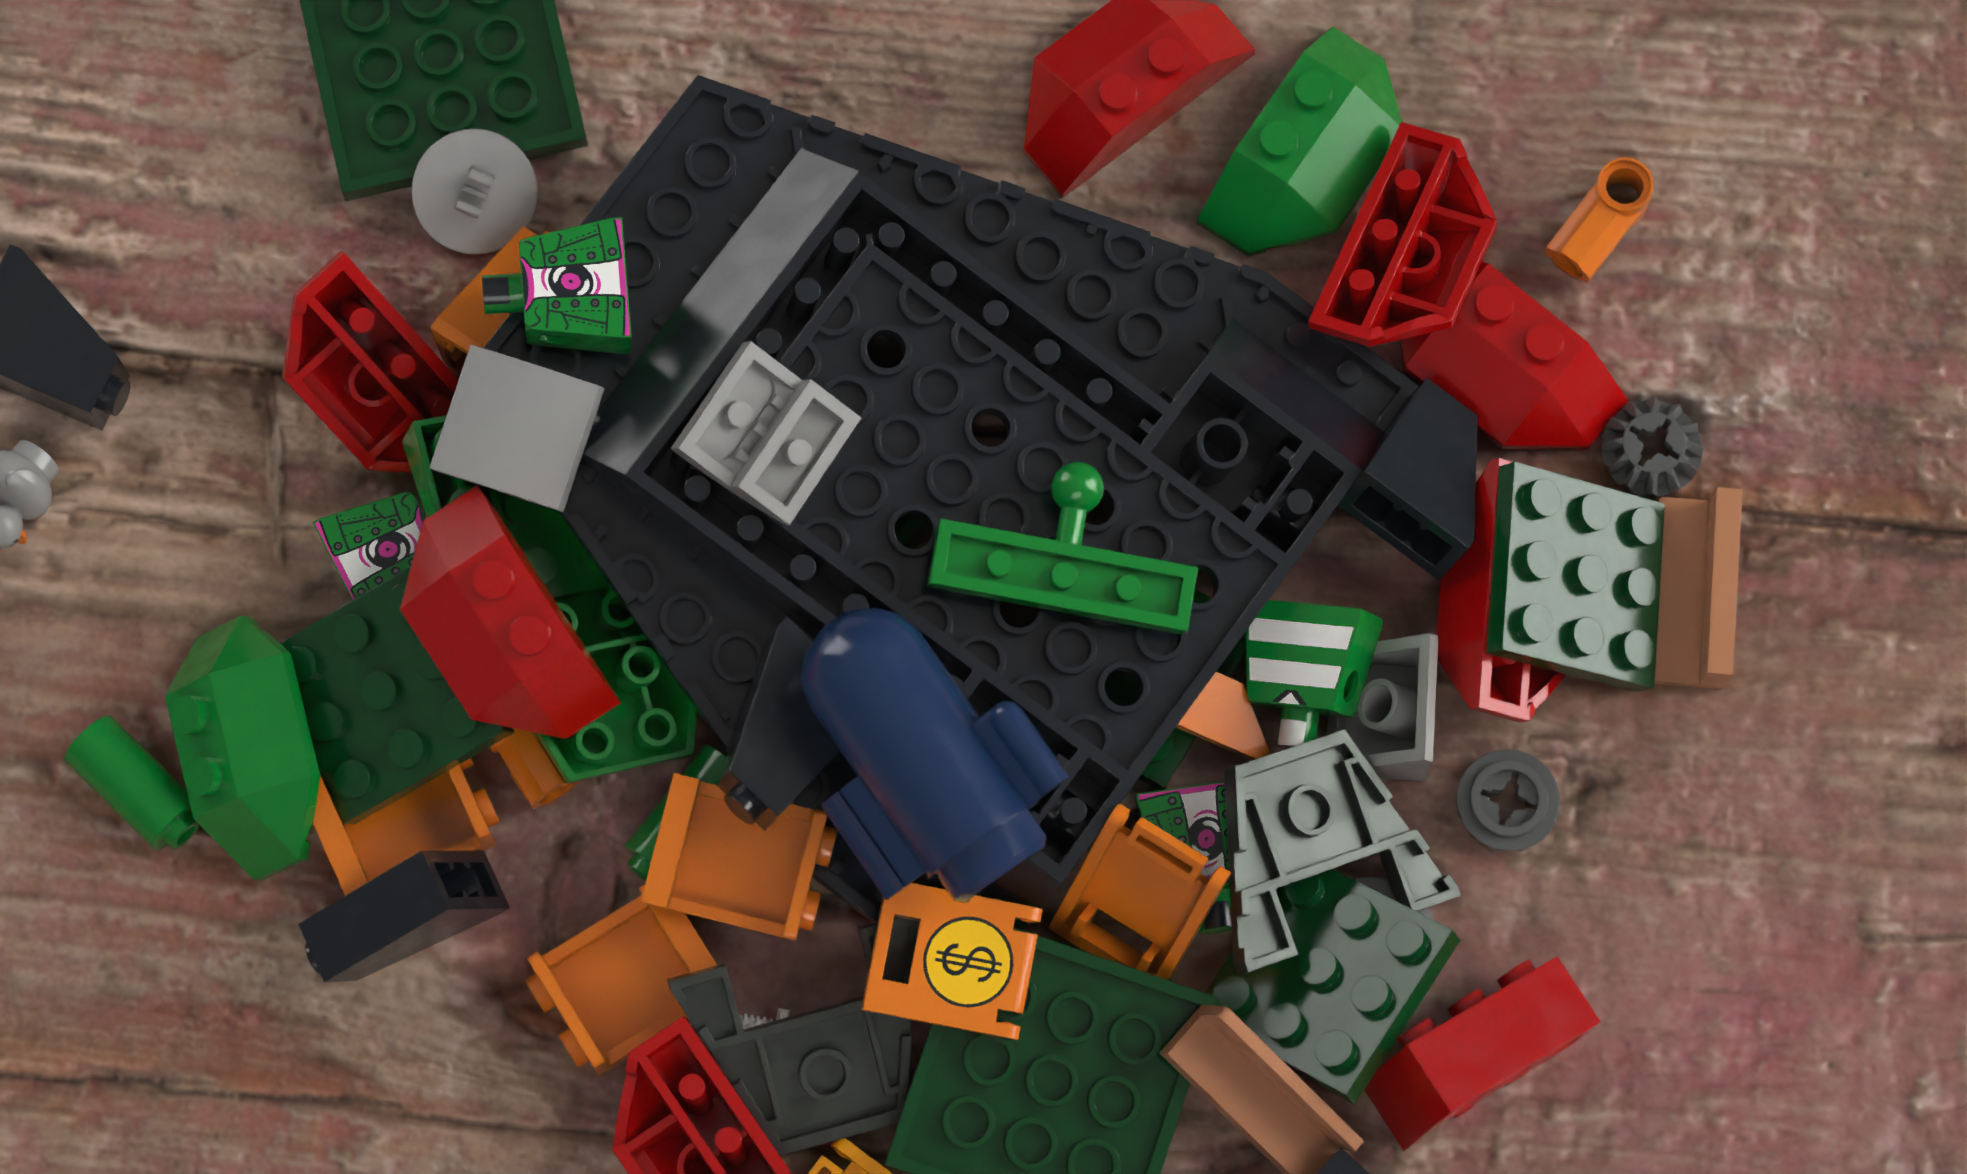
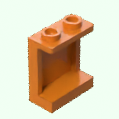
(430, 818)
(735, 870)
(615, 980)

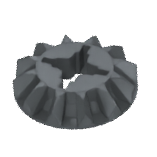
(1660, 474)
(1534, 787)

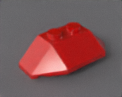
(1122, 80)
(1410, 245)
(362, 365)
(1517, 369)
(498, 626)
(1484, 680)
(685, 1114)

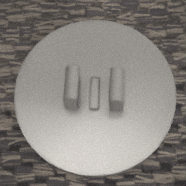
(474, 191)

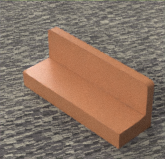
(1699, 590)
(1257, 1092)

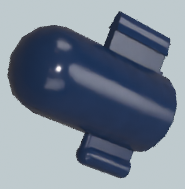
(933, 777)

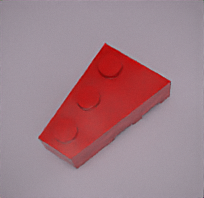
(1479, 1048)

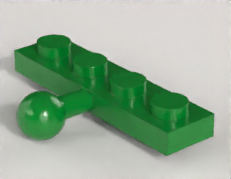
(1061, 571)

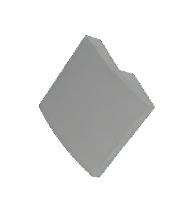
(516, 428)
(766, 433)

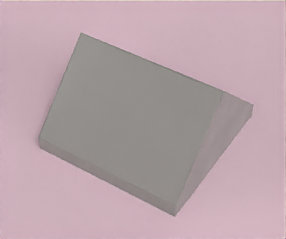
(1397, 709)

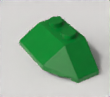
(1307, 150)
(246, 746)

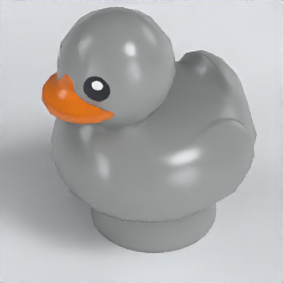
(23, 489)

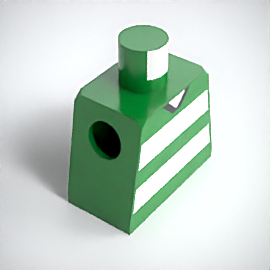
(1309, 663)

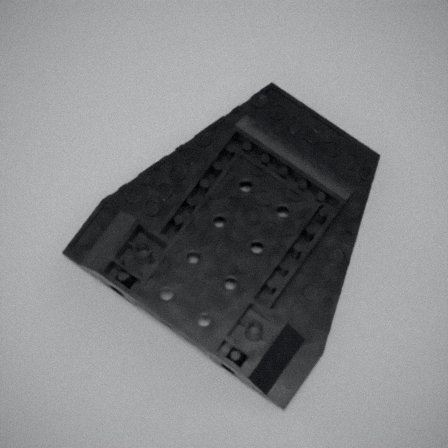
(1089, 338)

